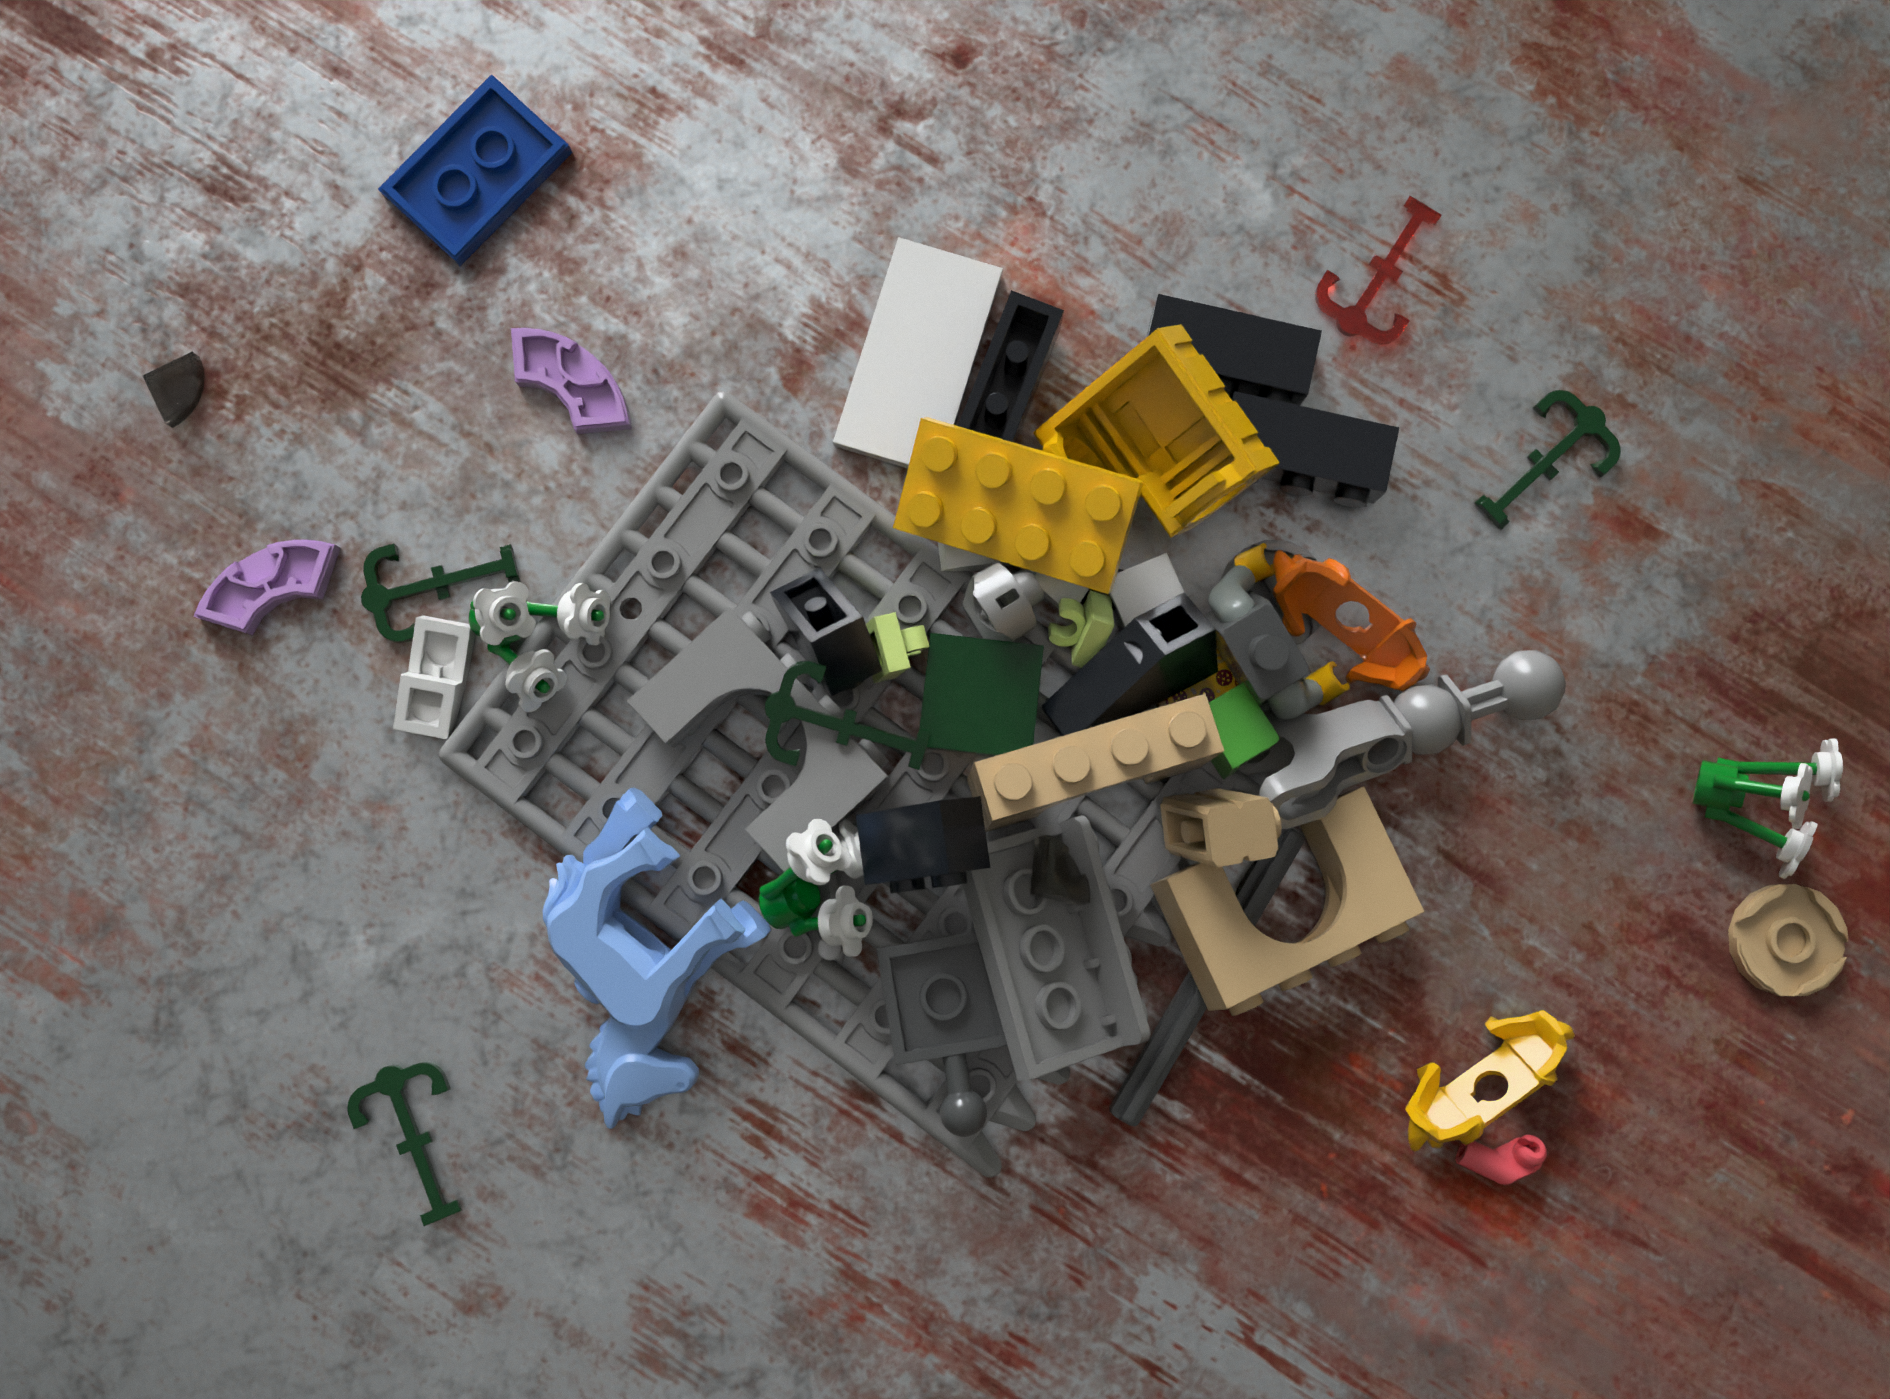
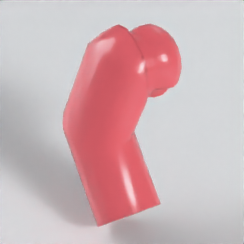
(1505, 1163)

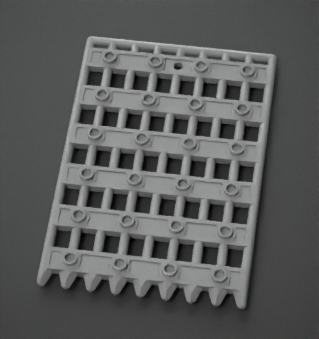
(726, 852)

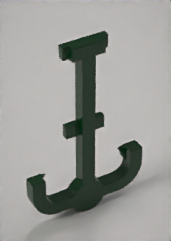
(1587, 422)
(379, 599)
(782, 707)
(391, 1082)

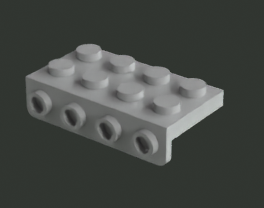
(1051, 964)

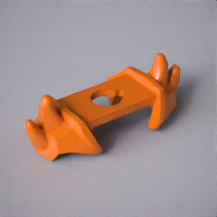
(1387, 646)

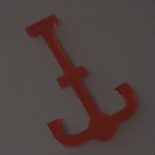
(1353, 319)

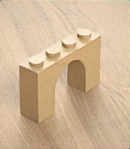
(1124, 750)
(1363, 900)

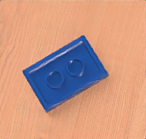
(475, 170)

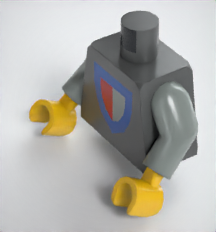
(1260, 646)

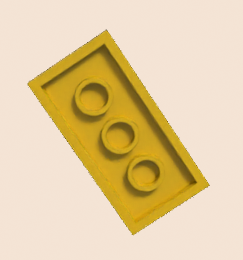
(1017, 504)

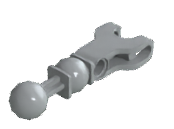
(1370, 738)

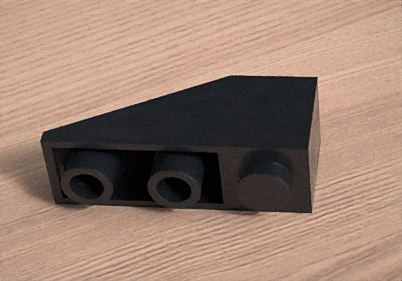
(1138, 668)

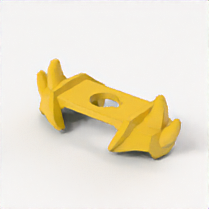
(1526, 1060)

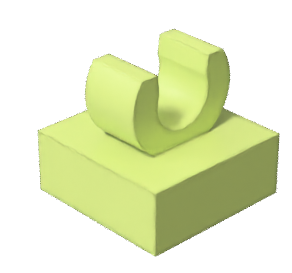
(1090, 627)
(894, 645)

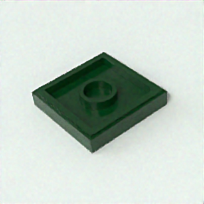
(980, 694)

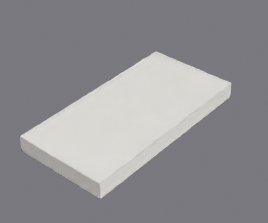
(917, 350)

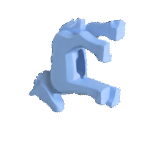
(627, 965)

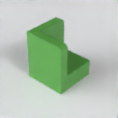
(1242, 729)

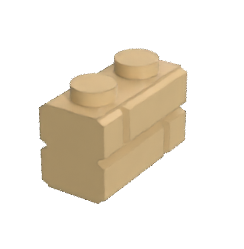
(1220, 827)

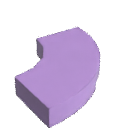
(573, 376)
(265, 580)

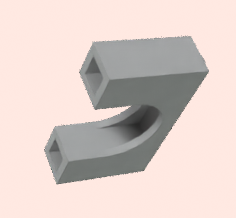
(733, 662)

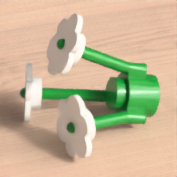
(1726, 784)

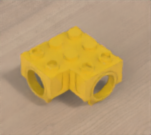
(1165, 423)

